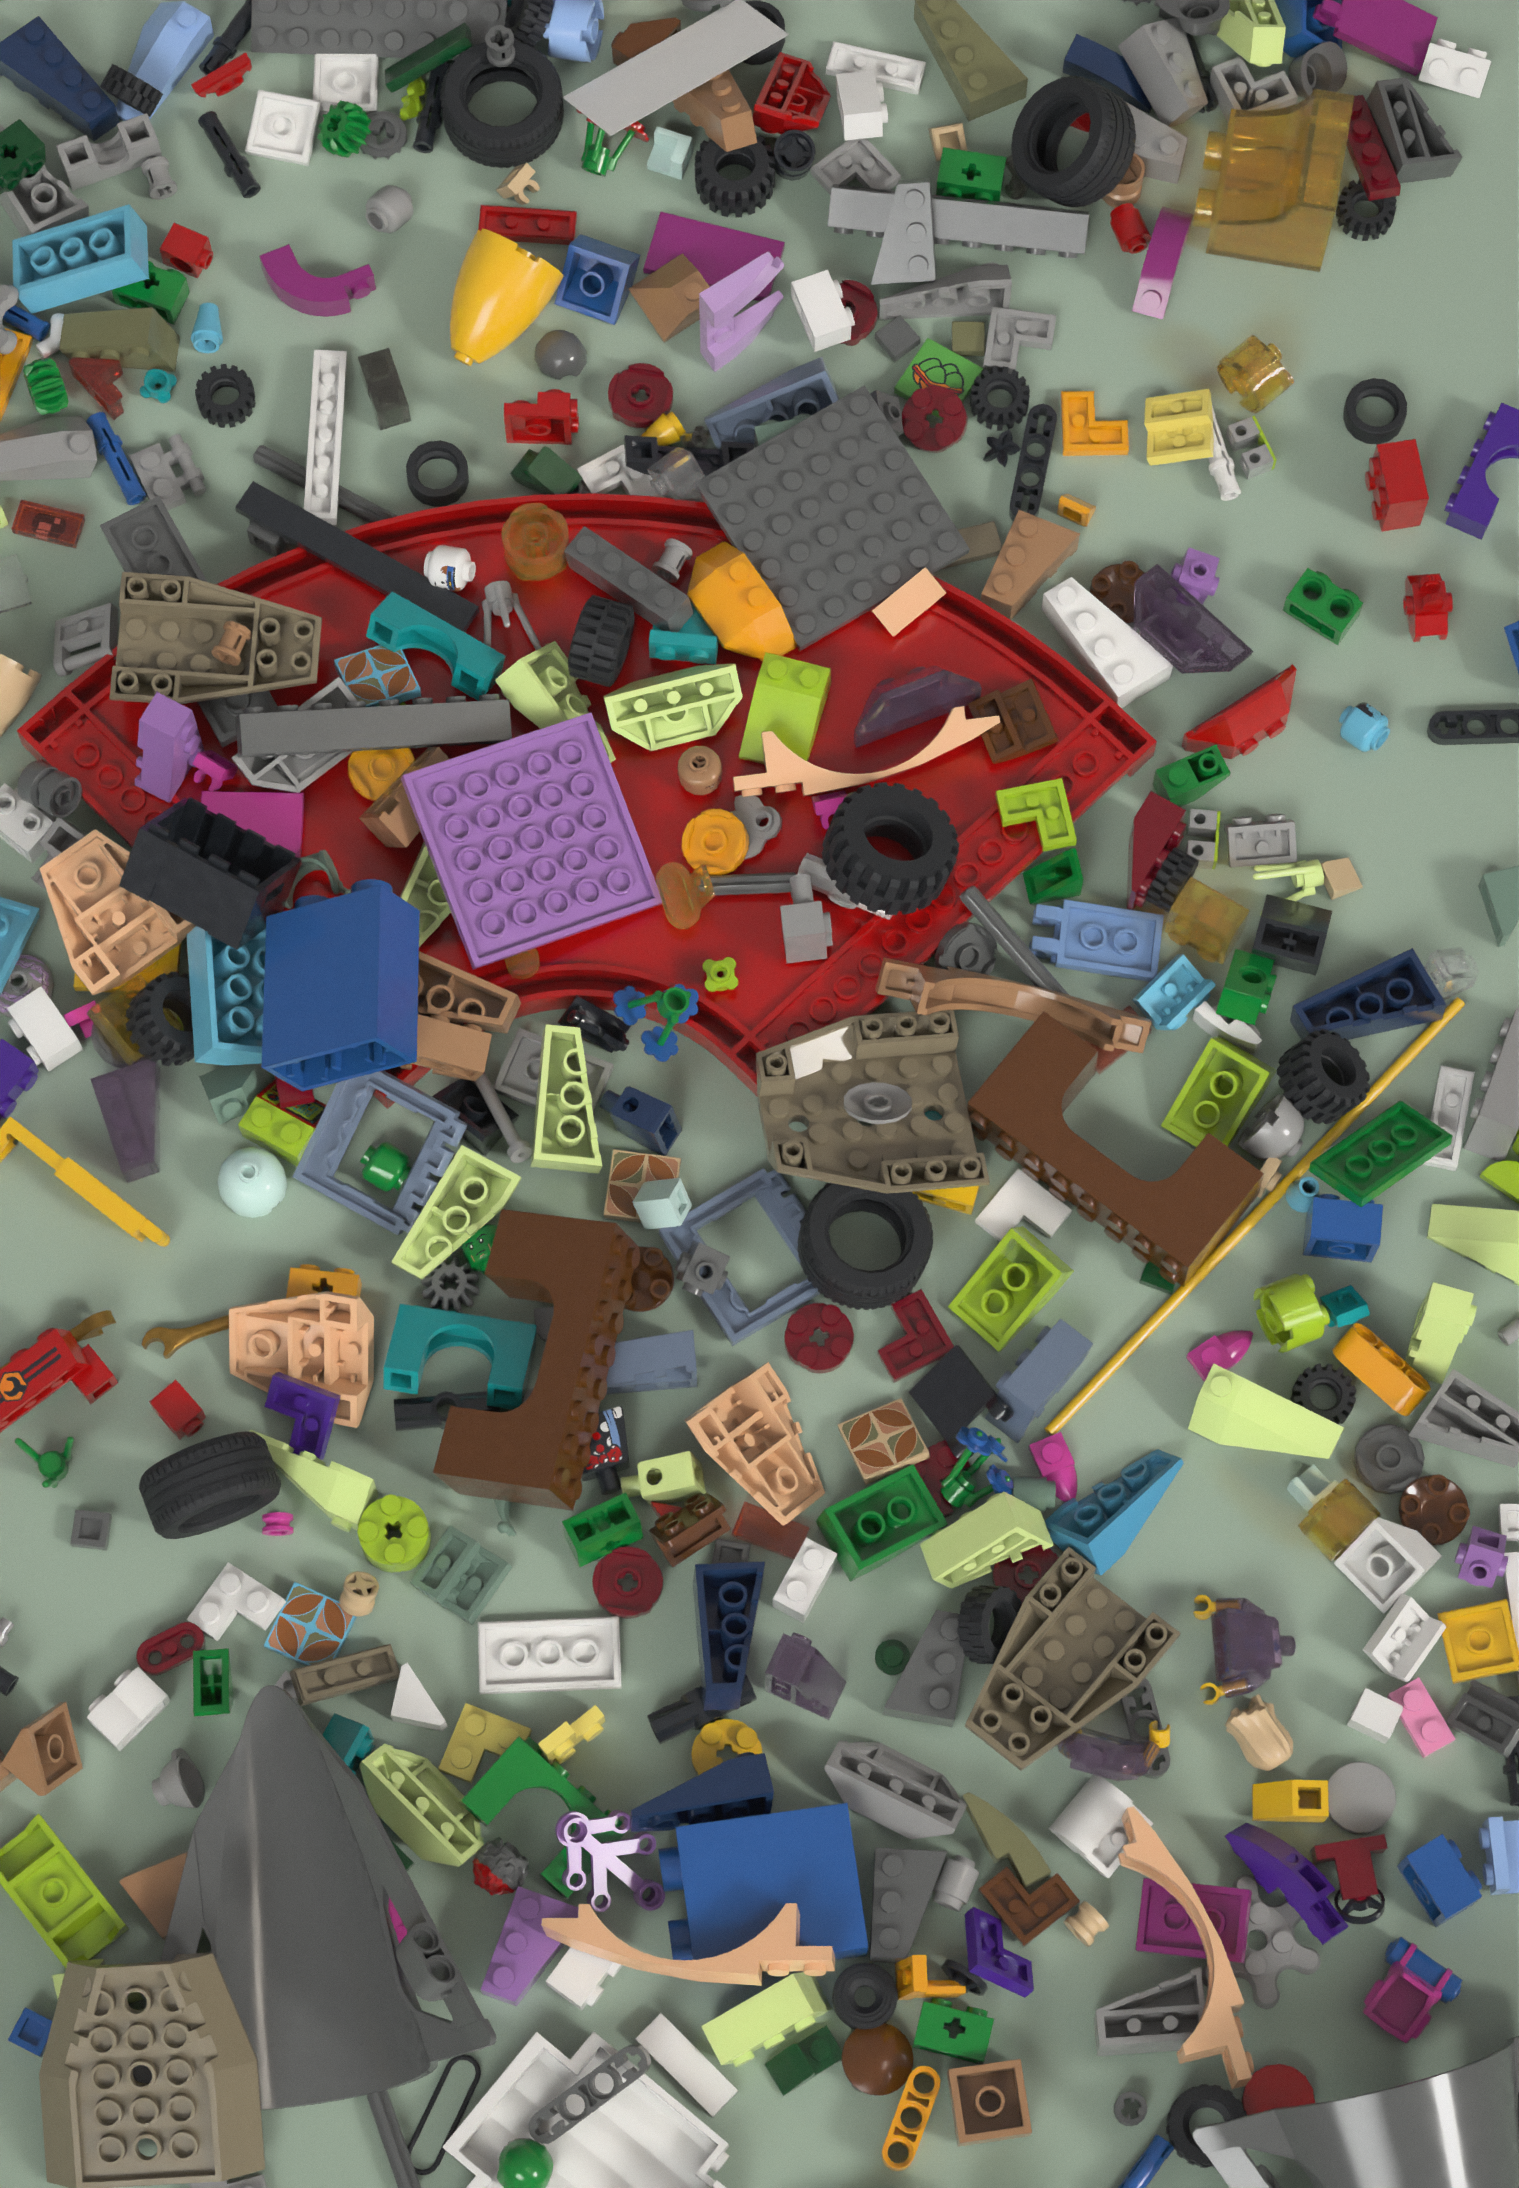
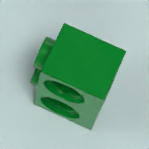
(1317, 612)

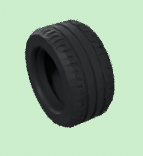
(502, 144)
(1103, 156)
(853, 1285)
(209, 1485)

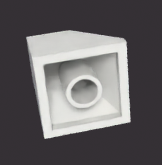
(1387, 1561)

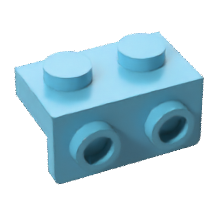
(1173, 994)

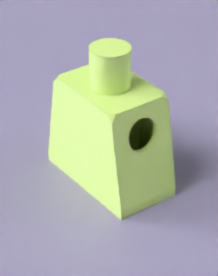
(680, 1480)

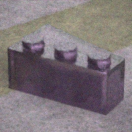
(131, 1115)
(803, 1676)

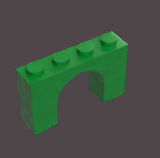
(524, 1769)

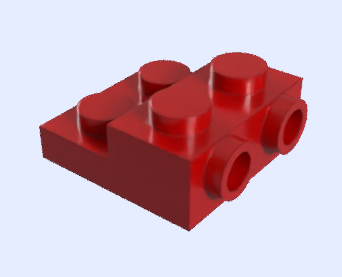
(546, 422)

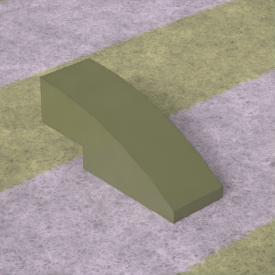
(1007, 1841)

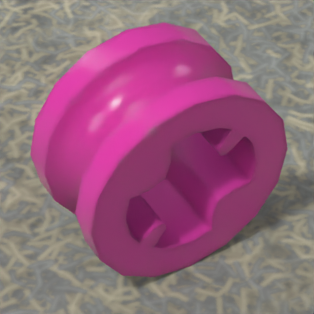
(277, 1524)

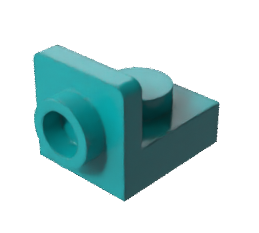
(1344, 1306)

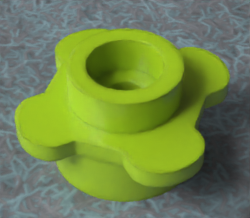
(716, 983)

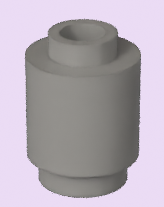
(955, 1883)

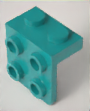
(690, 644)

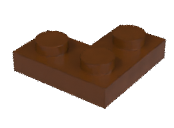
(1025, 1913)

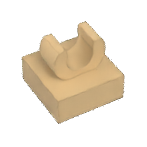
(516, 181)

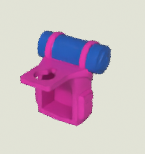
(1409, 1991)

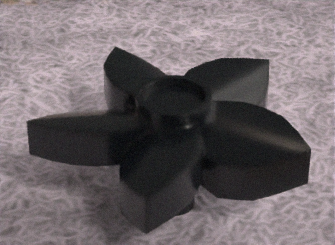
(1001, 447)

